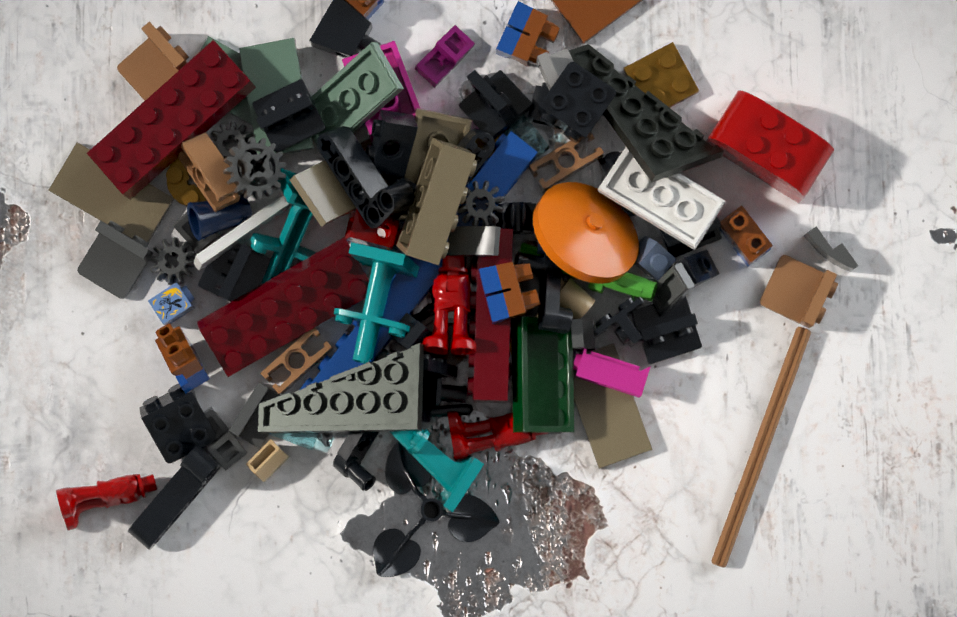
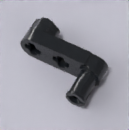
(550, 314)
(350, 456)

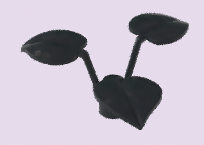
(468, 522)

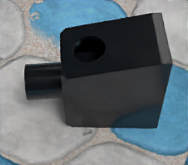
(342, 31)

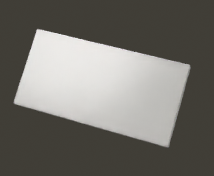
(670, 203)

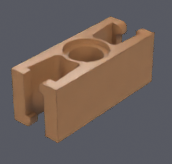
(206, 169)
(564, 173)
(284, 359)

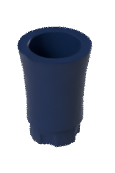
(206, 221)

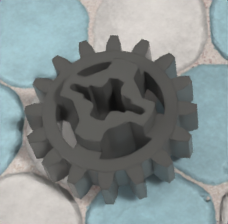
(246, 161)

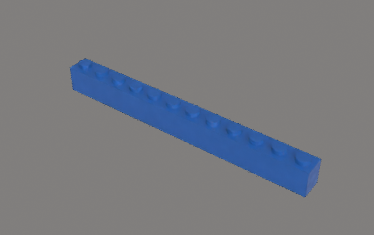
(407, 292)

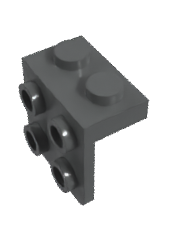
(115, 259)

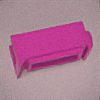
(610, 373)

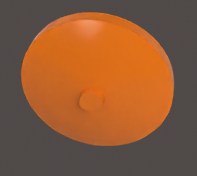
(585, 233)

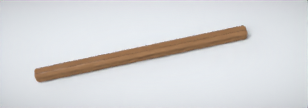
(761, 447)

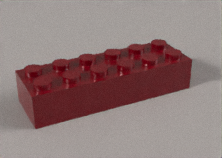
(173, 114)
(284, 307)
(492, 340)

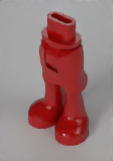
(451, 294)
(500, 428)
(105, 494)

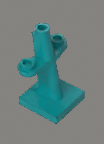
(288, 244)
(384, 267)
(452, 475)

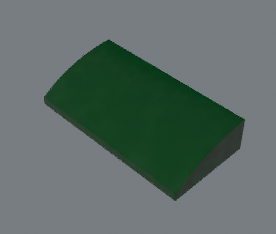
(541, 379)

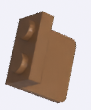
(152, 62)
(798, 291)

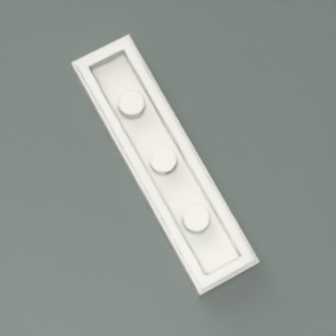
(241, 232)

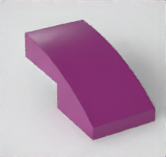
(444, 56)

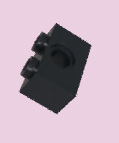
(395, 127)

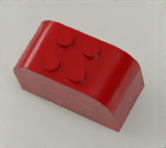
(770, 145)

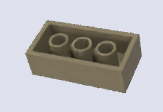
(436, 201)

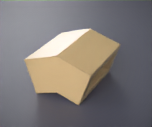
(267, 460)

